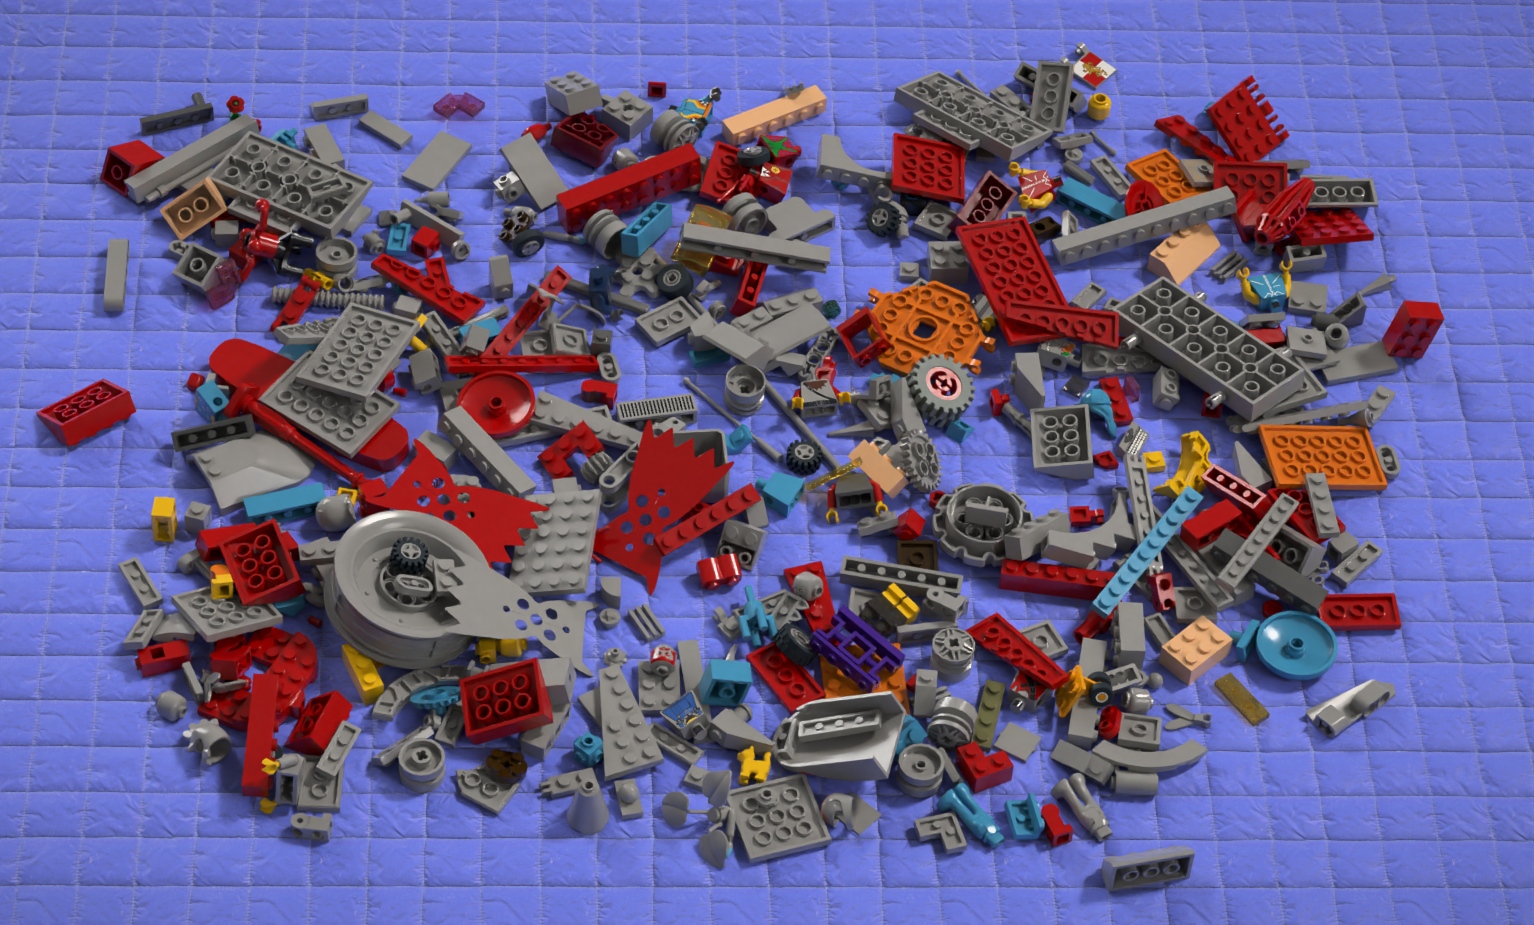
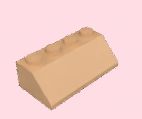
(1183, 252)

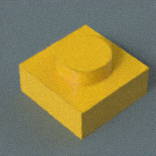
(1154, 461)

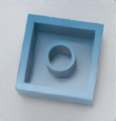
(725, 682)

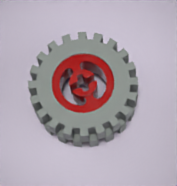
(930, 399)

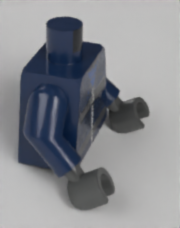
(601, 289)

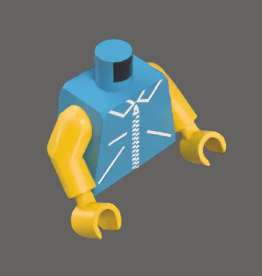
(1266, 290)

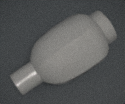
(511, 212)

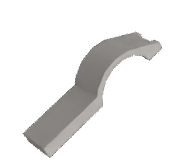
(453, 722)

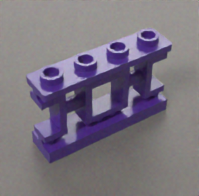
(866, 639)

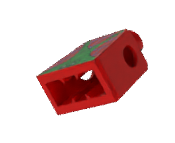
(781, 150)

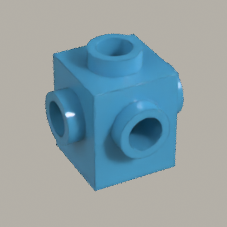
(588, 750)

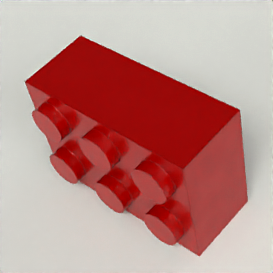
(1413, 329)

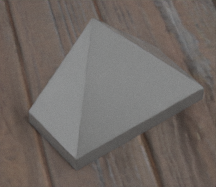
(1124, 678)

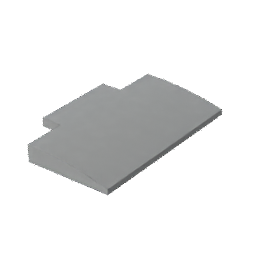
(969, 116)
(280, 175)

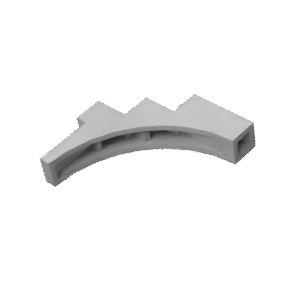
(1083, 547)

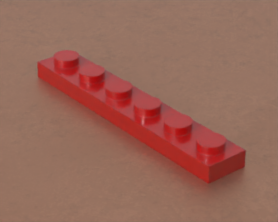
(706, 519)

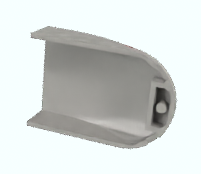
(846, 757)

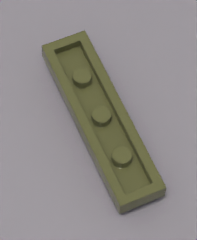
(988, 714)

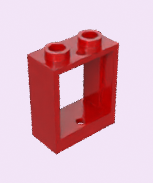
(849, 329)

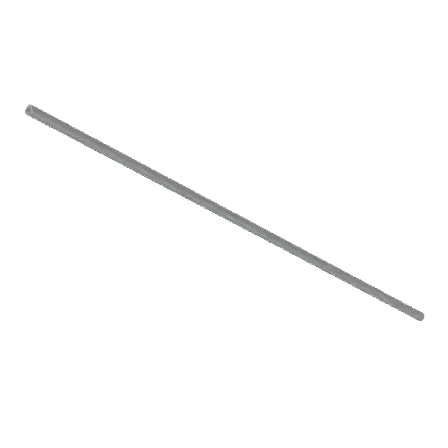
(781, 402)

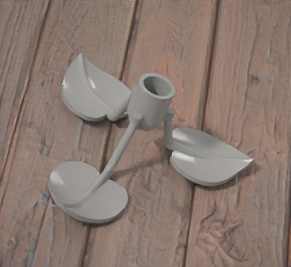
(550, 316)
(716, 787)

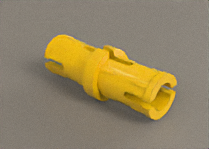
(327, 283)

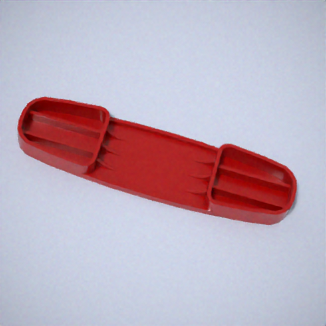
(244, 361)

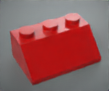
(319, 723)

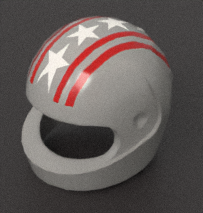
(841, 804)

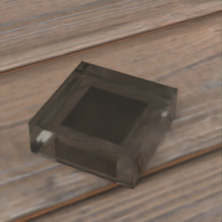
(1076, 386)

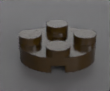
(514, 762)

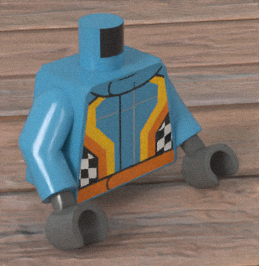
(699, 110)

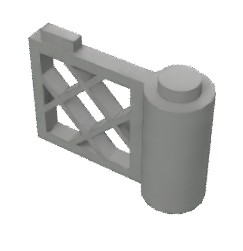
(1134, 781)

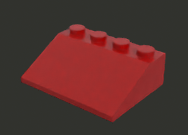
(87, 412)
(262, 565)
(505, 701)

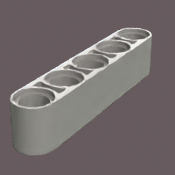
(116, 275)

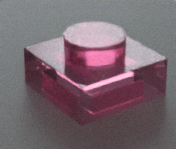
(1131, 389)

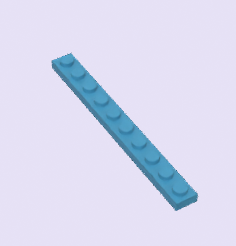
(1146, 552)

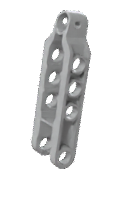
(621, 469)

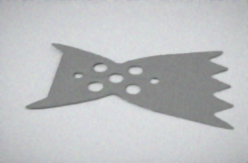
(482, 611)

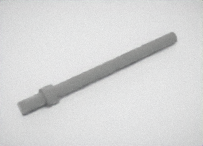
(163, 190)

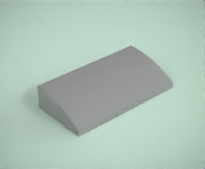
(793, 329)

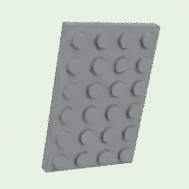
(358, 352)
(328, 416)
(561, 549)

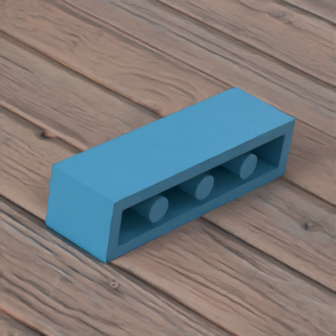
(1089, 202)
(646, 229)
(284, 504)

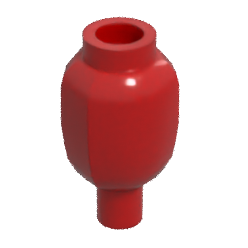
(537, 130)

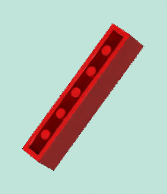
(1053, 579)
(261, 734)

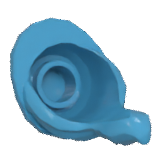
(1100, 404)

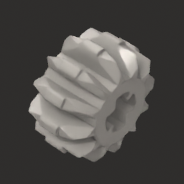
(595, 467)

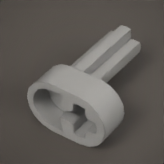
(193, 561)

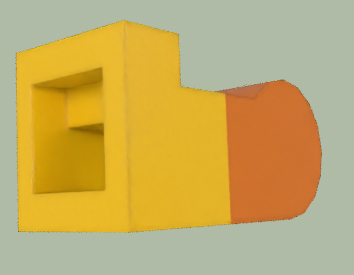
(221, 582)

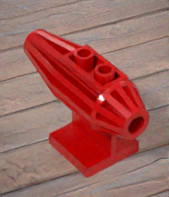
(1273, 220)

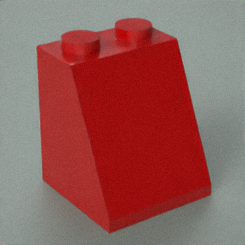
(126, 161)

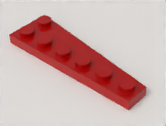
(441, 297)
(821, 609)
(1011, 646)

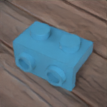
(1024, 818)

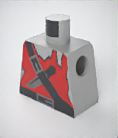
(1027, 694)

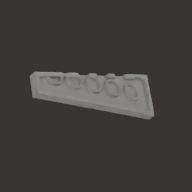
(305, 333)
(1106, 361)
(563, 416)

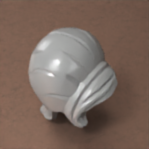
(335, 513)

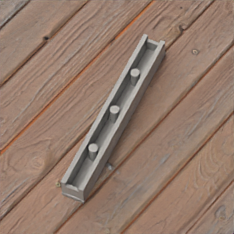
(189, 157)
(754, 247)

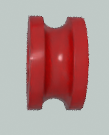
(935, 495)

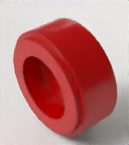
(1270, 608)

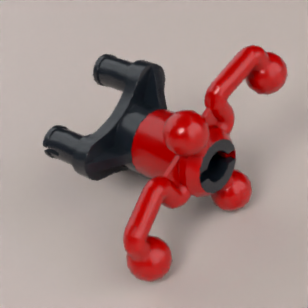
(272, 246)

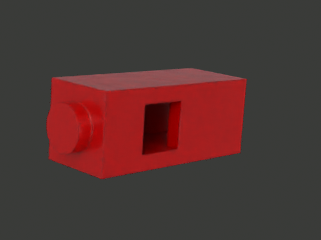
(162, 657)

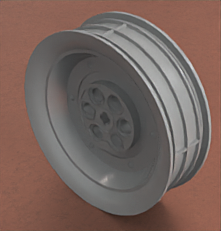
(369, 610)

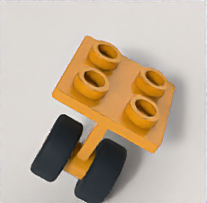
(1096, 685)

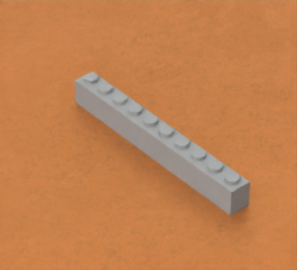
(1144, 226)

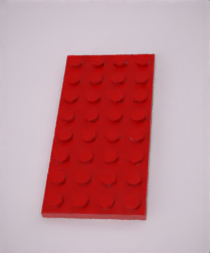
(1013, 268)

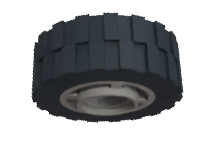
(795, 644)

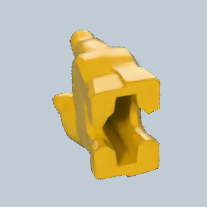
(753, 768)

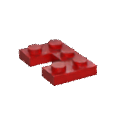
(577, 438)

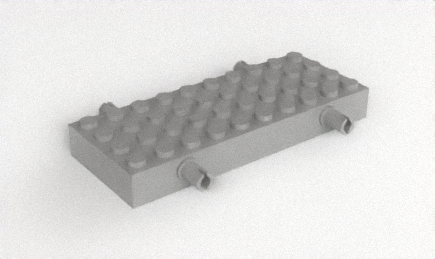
(1208, 349)

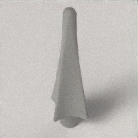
(1380, 284)
(863, 429)

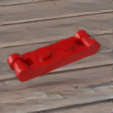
(298, 303)

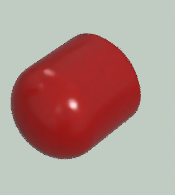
(194, 381)

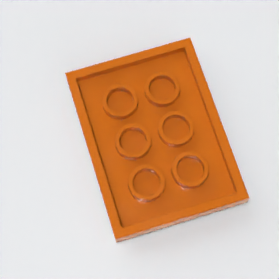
(1164, 172)

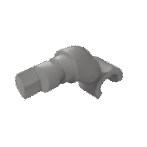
(885, 194)

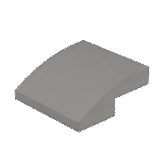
(174, 627)

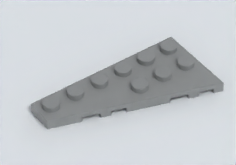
(625, 733)

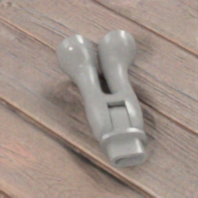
(1091, 814)

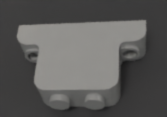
(796, 220)

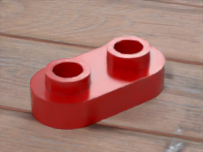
(1109, 722)

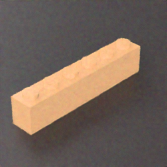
(774, 115)

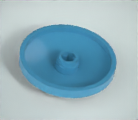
(1296, 645)

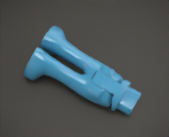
(977, 821)

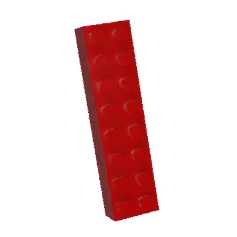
(630, 187)

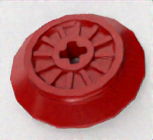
(1142, 197)

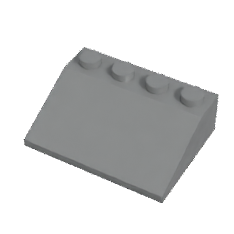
(1062, 441)

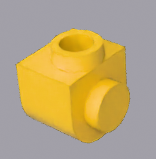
(487, 650)

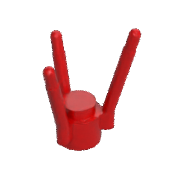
(744, 186)

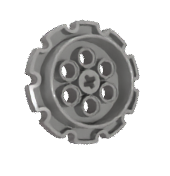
(972, 542)

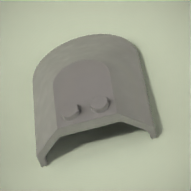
(251, 468)

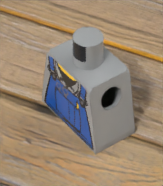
(686, 717)

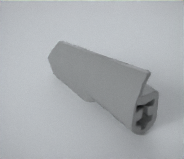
(1341, 711)

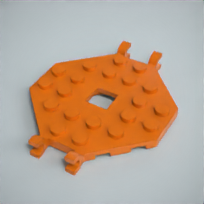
(934, 305)

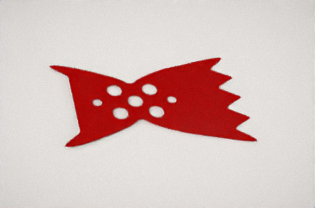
(685, 484)
(495, 512)

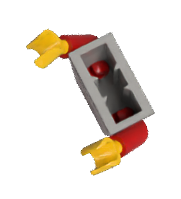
(818, 397)

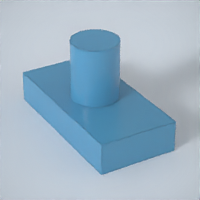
(1246, 640)

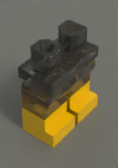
(889, 611)

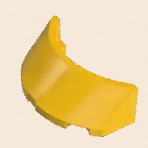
(1192, 466)

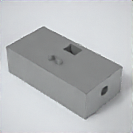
(558, 677)

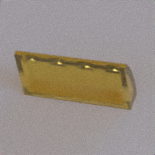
(705, 216)

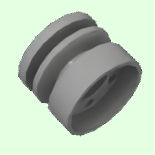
(673, 131)
(604, 233)
(744, 389)
(952, 654)
(951, 723)

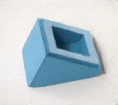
(959, 431)

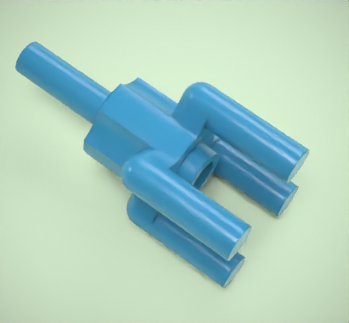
(754, 619)

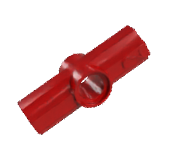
(1093, 626)

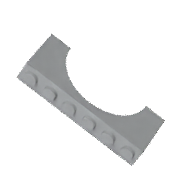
(839, 167)

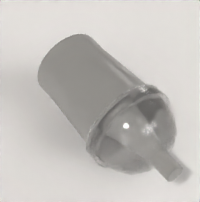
(433, 197)

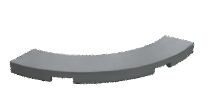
(412, 683)
(1151, 761)

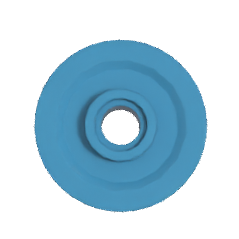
(436, 698)

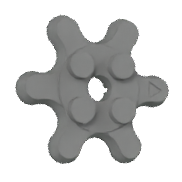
(643, 282)

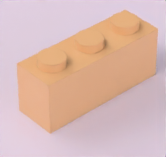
(879, 468)

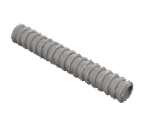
(331, 299)

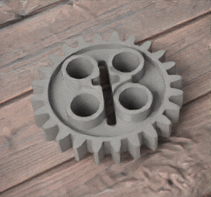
(920, 460)

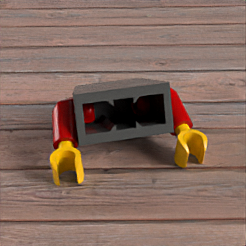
(854, 491)

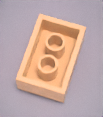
(1195, 650)

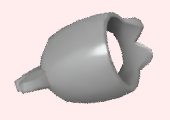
(208, 740)

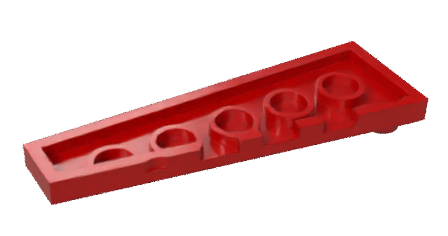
(1191, 137)
(1077, 323)

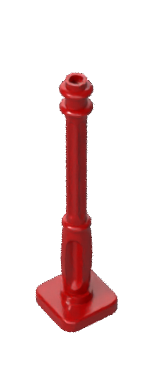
(244, 403)

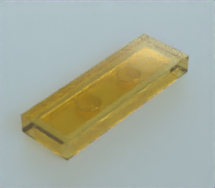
(833, 474)
(1241, 699)

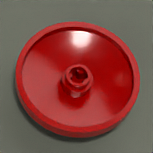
(498, 402)

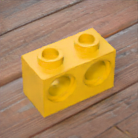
(164, 519)

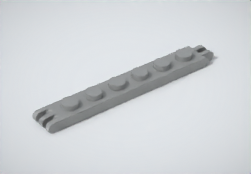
(1305, 416)
(1141, 504)

